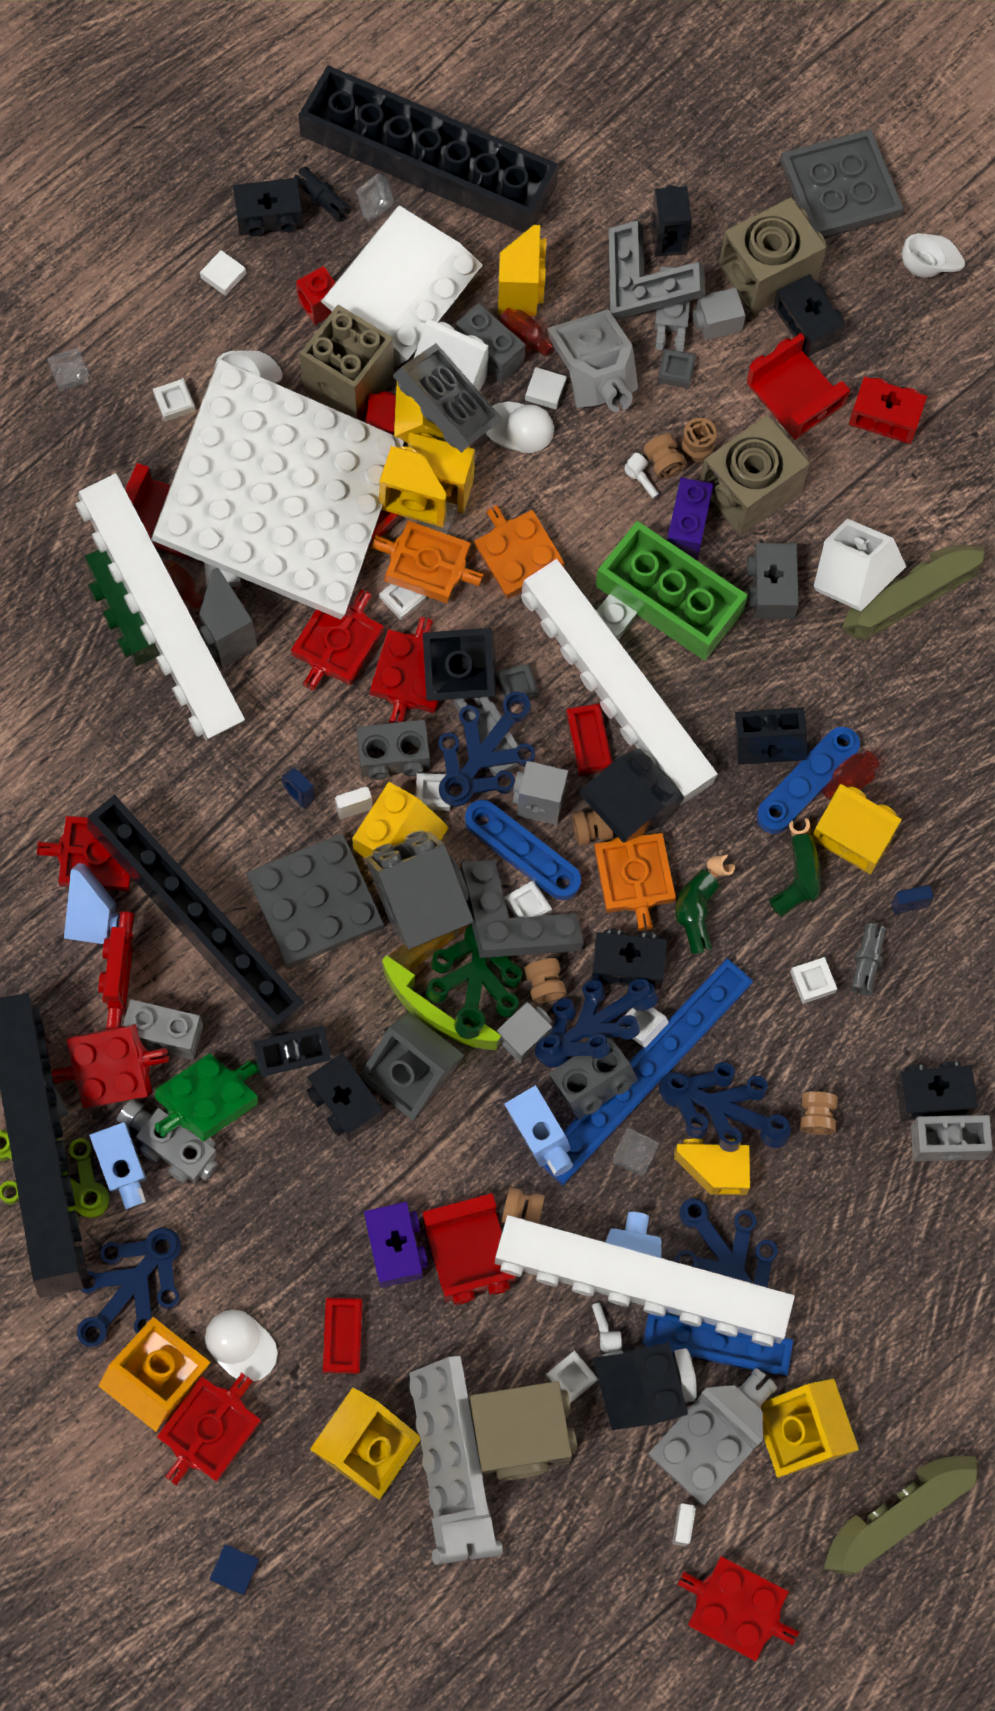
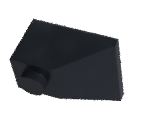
(459, 664)

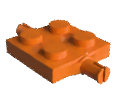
(515, 550)
(427, 561)
(635, 875)

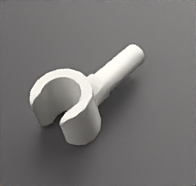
(635, 468)
(608, 1340)

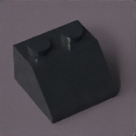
(632, 796)
(640, 1385)

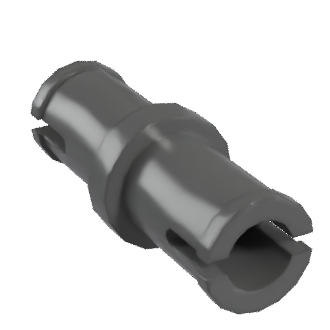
(868, 959)

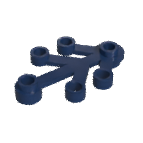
(482, 754)
(559, 1045)
(721, 1105)
(728, 1263)
(133, 1282)

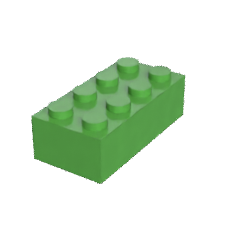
(671, 590)

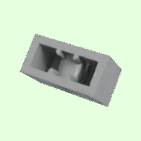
(540, 792)
(165, 1028)
(951, 1138)

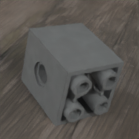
(420, 888)

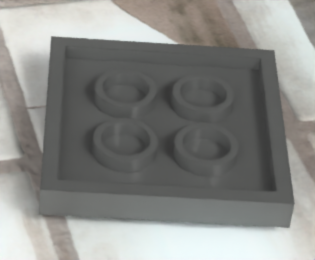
(842, 183)
(447, 397)
(315, 900)

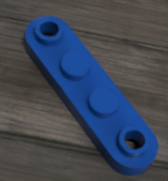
(806, 780)
(522, 849)

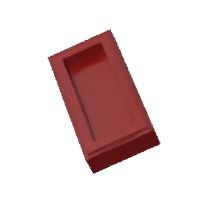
(588, 739)
(342, 1336)

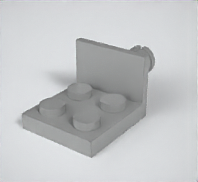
(597, 359)
(714, 1436)

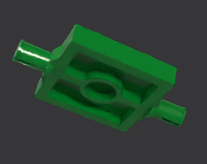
(205, 1097)

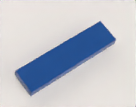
(718, 1348)

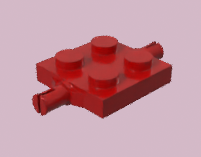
(337, 645)
(402, 672)
(80, 846)
(115, 981)
(109, 1066)
(209, 1429)
(738, 1608)

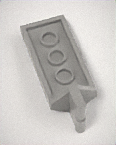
(452, 1464)

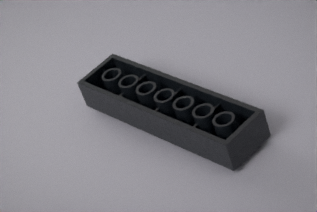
(428, 149)
(35, 1152)

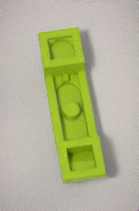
(403, 981)

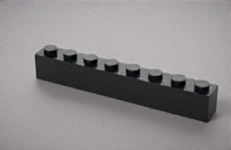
(194, 914)

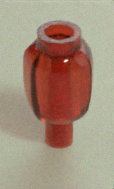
(525, 329)
(184, 583)
(854, 772)

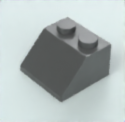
(225, 622)
(410, 1065)

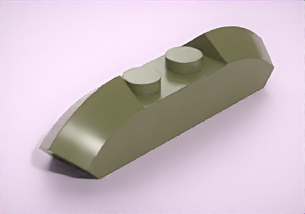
(926, 583)
(861, 1543)

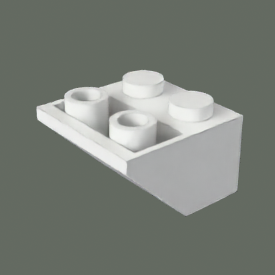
(465, 351)
(857, 564)

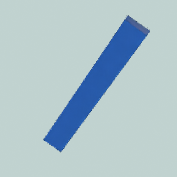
(656, 1061)

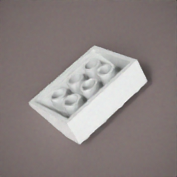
(404, 279)

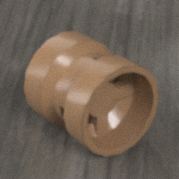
(696, 447)
(665, 457)
(589, 827)
(545, 980)
(818, 1115)
(515, 1205)

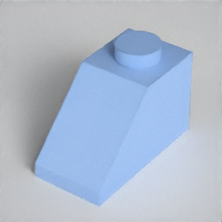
(89, 908)

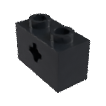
(268, 207)
(670, 221)
(807, 311)
(771, 736)
(610, 960)
(290, 1050)
(340, 1077)
(918, 1101)

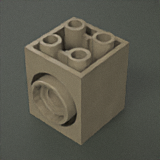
(771, 253)
(347, 363)
(755, 474)
(522, 1431)

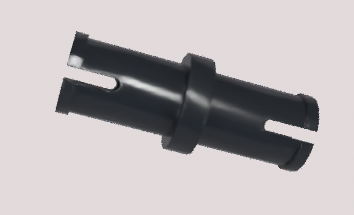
(322, 194)

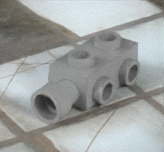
(172, 1147)

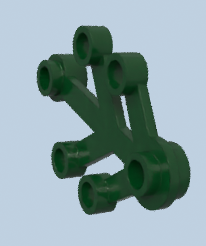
(476, 974)

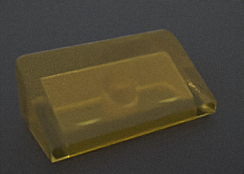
(417, 955)

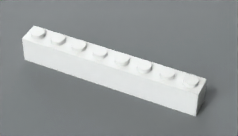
(160, 607)
(615, 679)
(644, 1280)

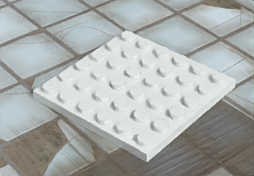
(277, 490)

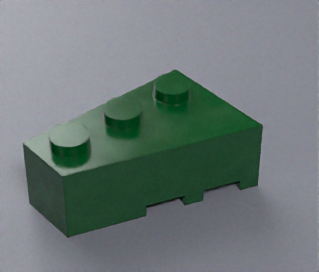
(117, 611)

